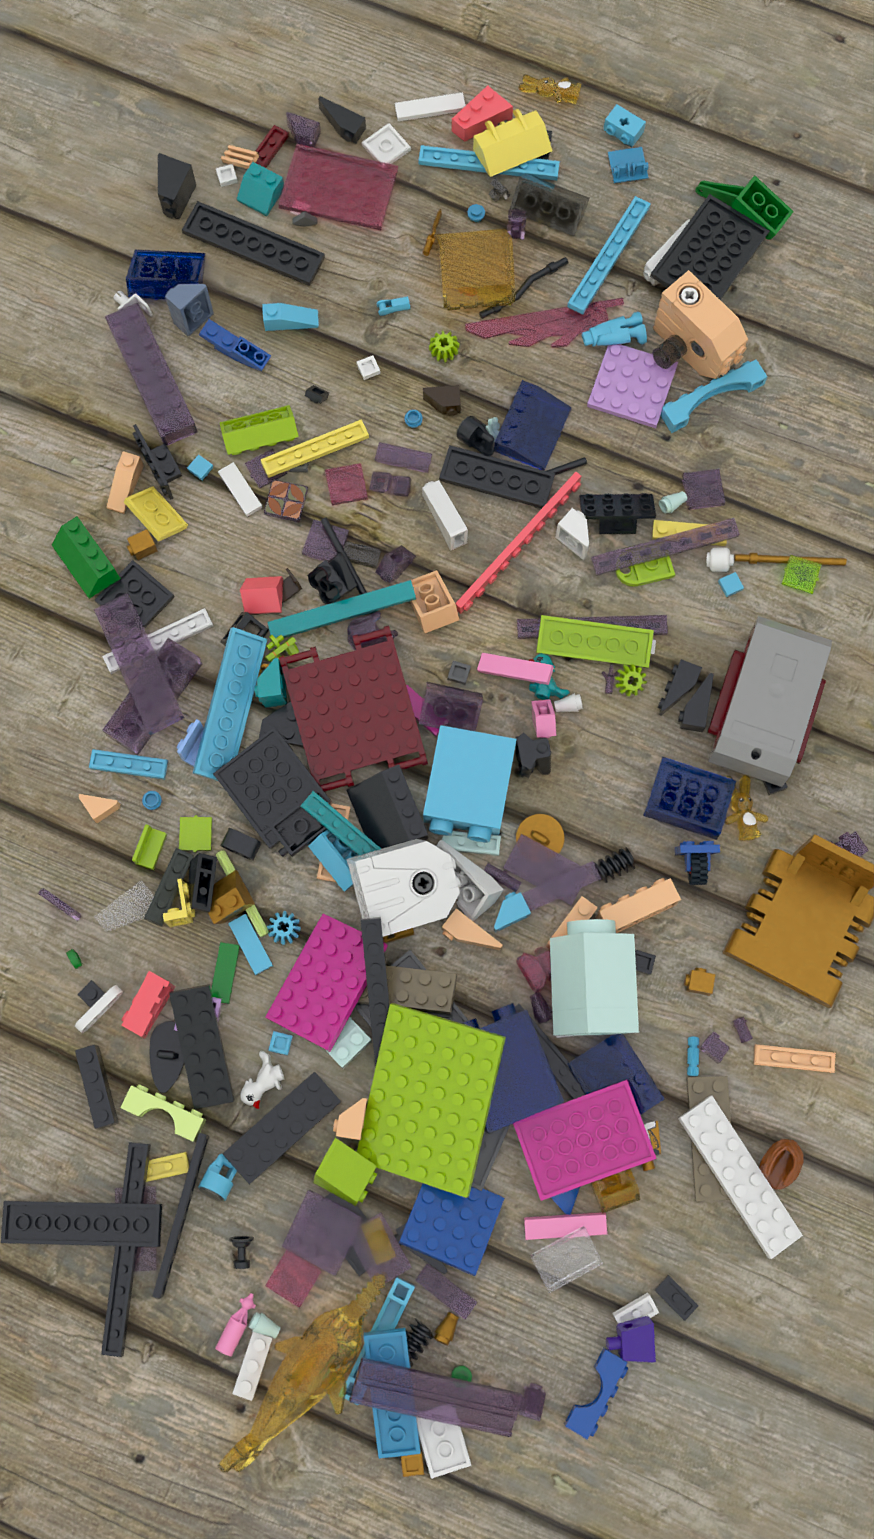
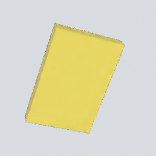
(155, 513)

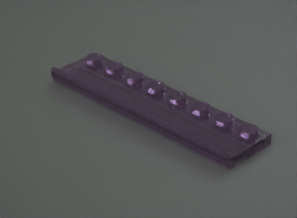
(435, 1397)

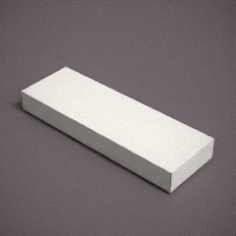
(240, 489)

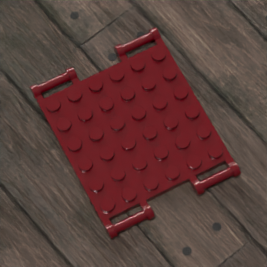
(353, 709)

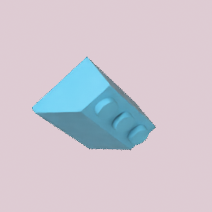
(334, 857)

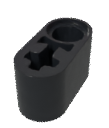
(241, 844)

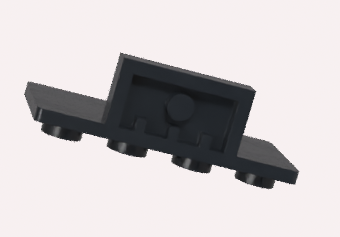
(160, 461)
(618, 511)

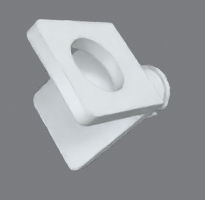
(124, 302)

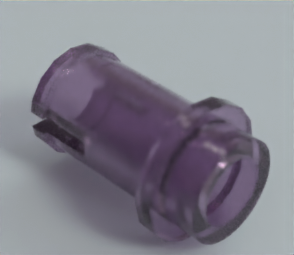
(742, 1029)

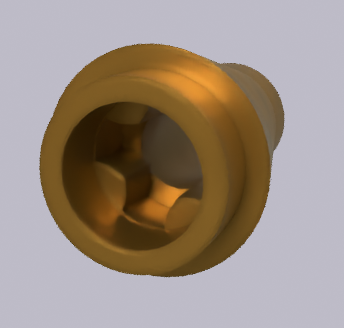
(446, 1329)

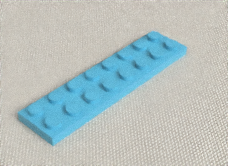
(230, 702)

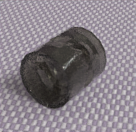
(669, 351)

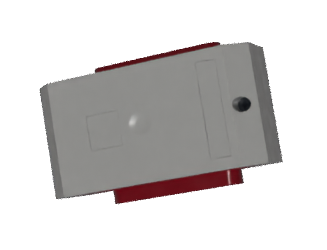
(769, 701)

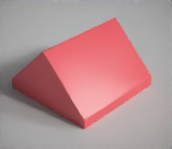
(262, 595)

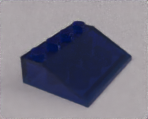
(156, 272)
(532, 426)
(689, 798)
(613, 1063)

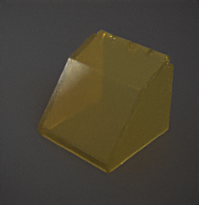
(476, 268)

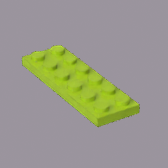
(594, 641)

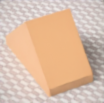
(99, 807)

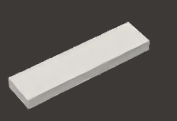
(429, 106)

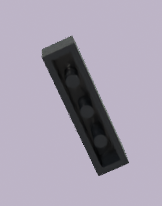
(96, 1087)

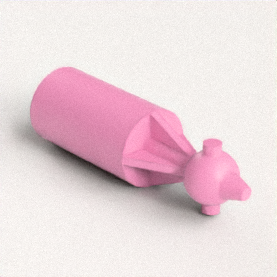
(235, 1327)

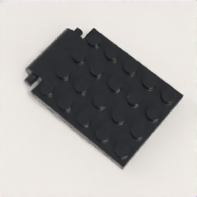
(269, 788)

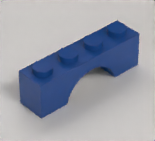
(583, 1418)

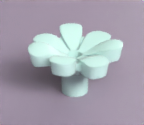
(492, 427)

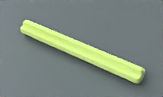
(251, 911)

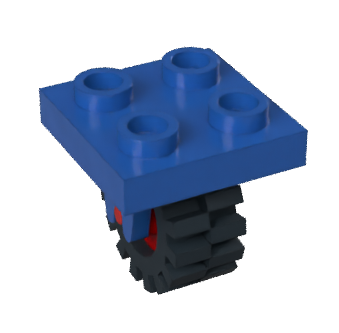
(697, 859)

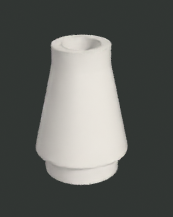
(569, 704)

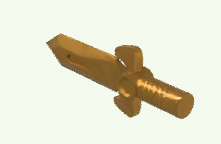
(430, 238)

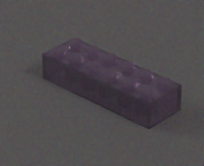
(126, 723)

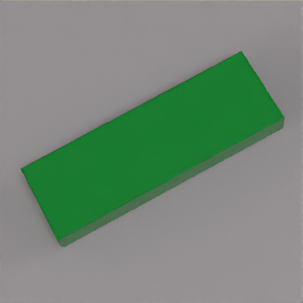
(225, 971)

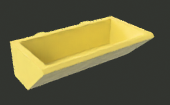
(511, 142)

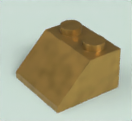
(229, 898)

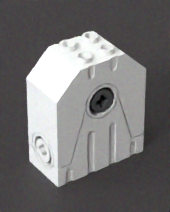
(405, 885)

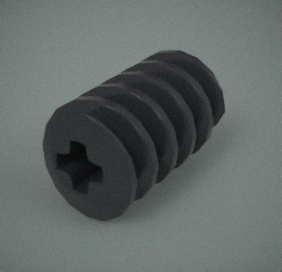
(615, 864)
(417, 1338)

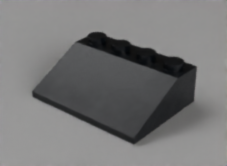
(387, 809)

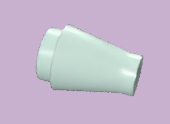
(672, 502)
(263, 1325)

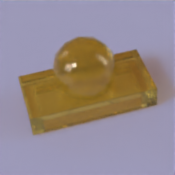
(378, 1241)

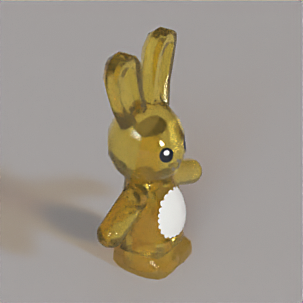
(547, 87)
(745, 817)

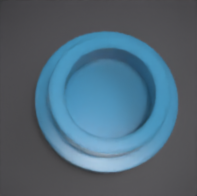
(476, 213)
(413, 418)
(152, 800)

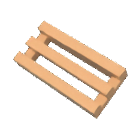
(241, 154)

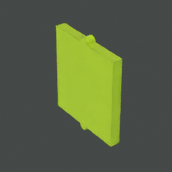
(195, 833)

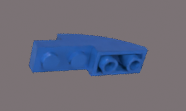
(234, 347)

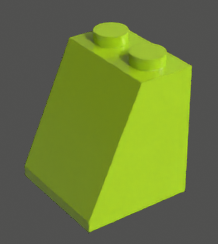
(345, 1173)

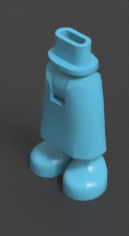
(616, 331)

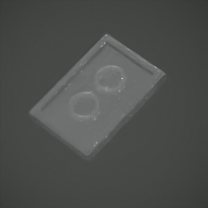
(566, 1259)

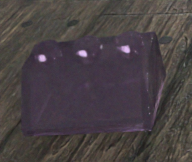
(450, 707)

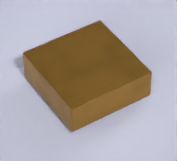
(412, 1465)

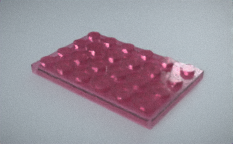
(338, 187)

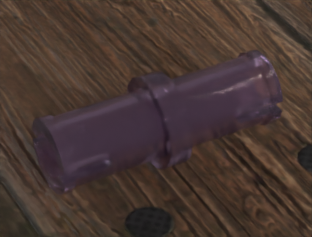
(502, 877)

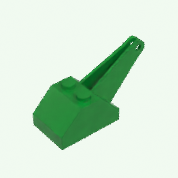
(753, 201)

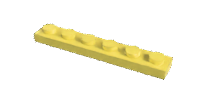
(314, 448)

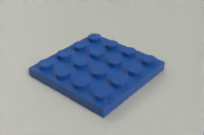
(452, 1226)

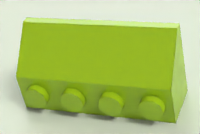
(259, 430)

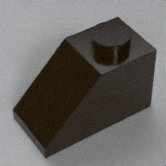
(444, 399)

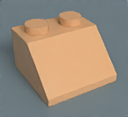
(351, 1121)

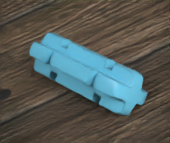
(693, 1056)

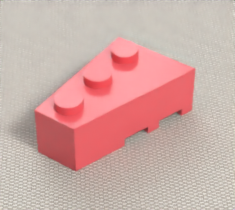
(484, 107)
(147, 1004)

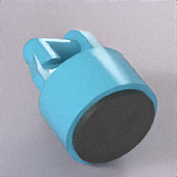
(216, 1185)

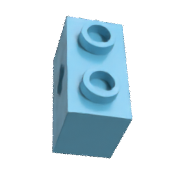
(624, 125)

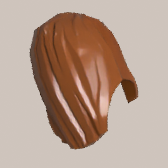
(782, 1163)

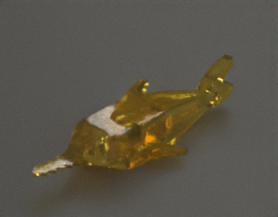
(307, 1374)

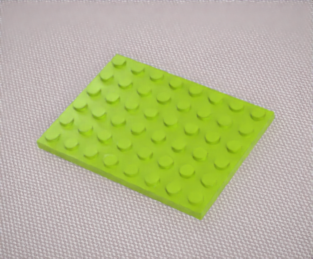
(430, 1099)

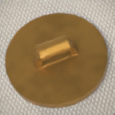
(543, 830)

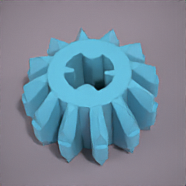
(288, 922)

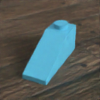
(288, 317)

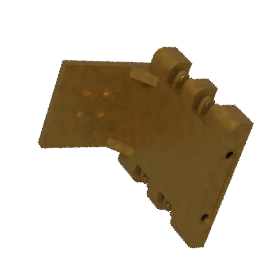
(807, 918)

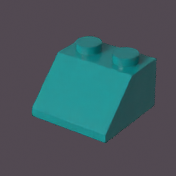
(260, 189)
(272, 685)

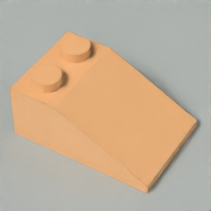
(433, 602)

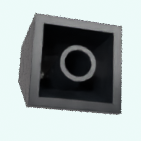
(175, 185)

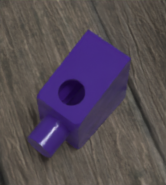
(634, 1340)

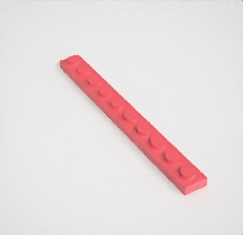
(514, 547)

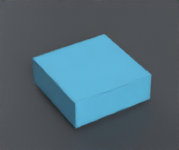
(200, 467)
(731, 584)
(280, 1043)

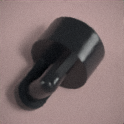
(473, 434)

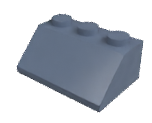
(189, 306)

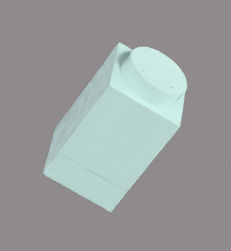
(593, 980)

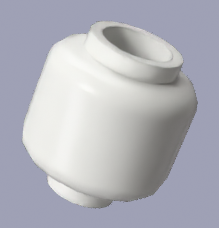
(720, 559)

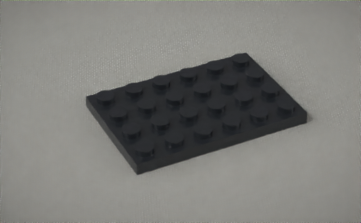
(712, 247)

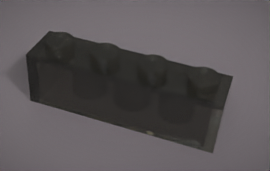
(549, 203)

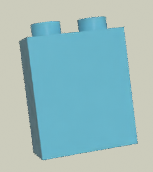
(468, 783)

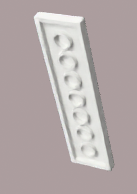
(740, 1177)

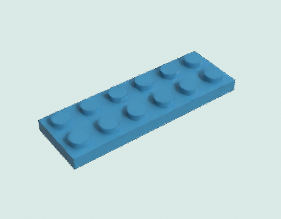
(394, 1431)

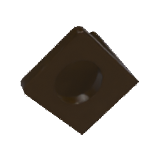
(290, 586)

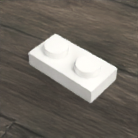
(638, 1308)

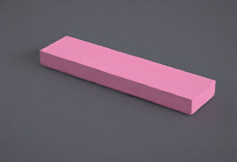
(515, 668)
(562, 1225)

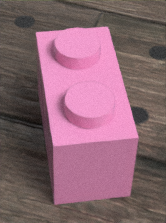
(543, 718)

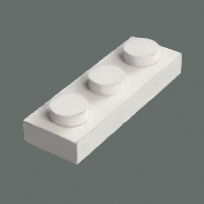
(252, 1366)

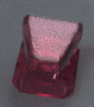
(536, 968)

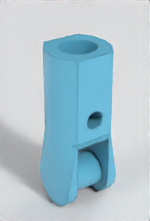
(396, 305)

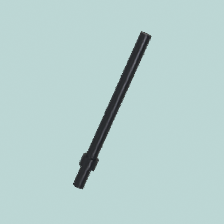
(338, 546)

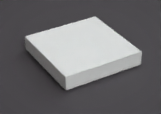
(386, 145)

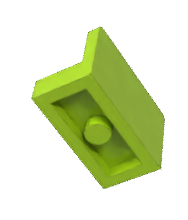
(149, 847)

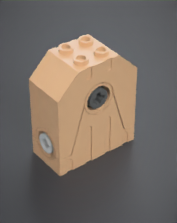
(704, 323)

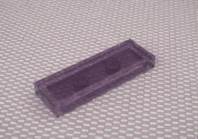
(403, 457)

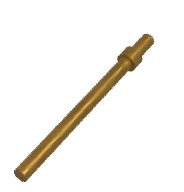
(753, 558)

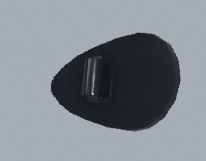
(165, 1056)

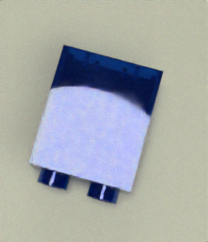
(524, 1075)

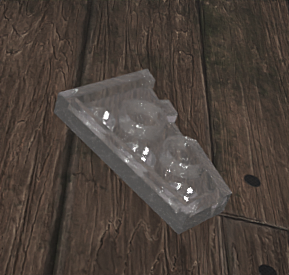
(127, 908)

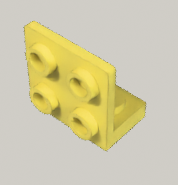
(179, 917)

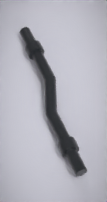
(549, 269)

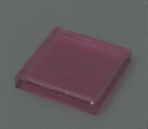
(346, 484)
(293, 1278)

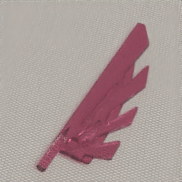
(545, 323)

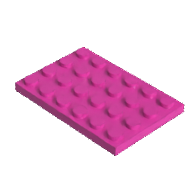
(323, 984)
(584, 1140)

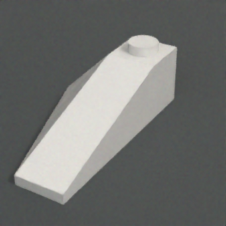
(477, 887)

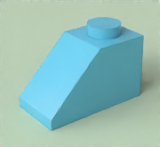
(511, 911)

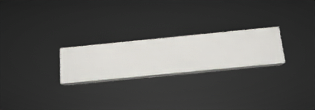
(176, 631)

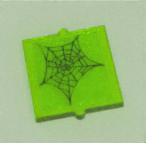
(801, 574)

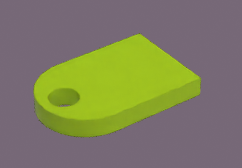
(647, 572)

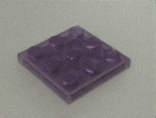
(322, 1232)

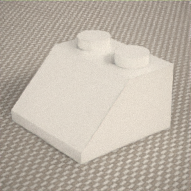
(573, 533)

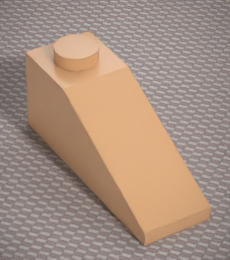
(124, 481)
(466, 931)

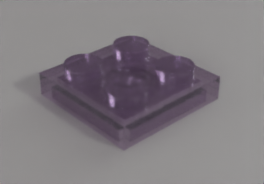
(703, 489)

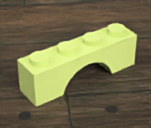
(140, 1102)

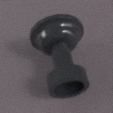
(241, 1243)

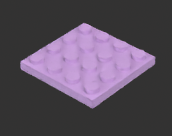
(631, 385)

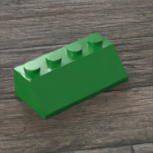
(84, 558)

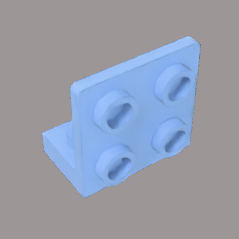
(189, 746)

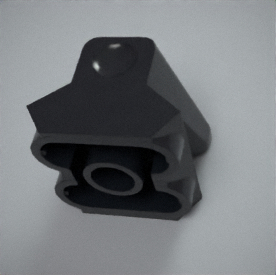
(332, 579)
(533, 755)

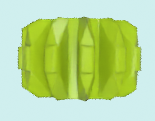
(440, 352)
(626, 687)

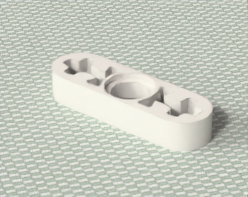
(99, 1008)

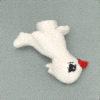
(267, 1078)

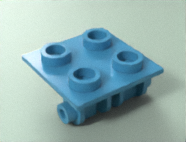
(628, 165)

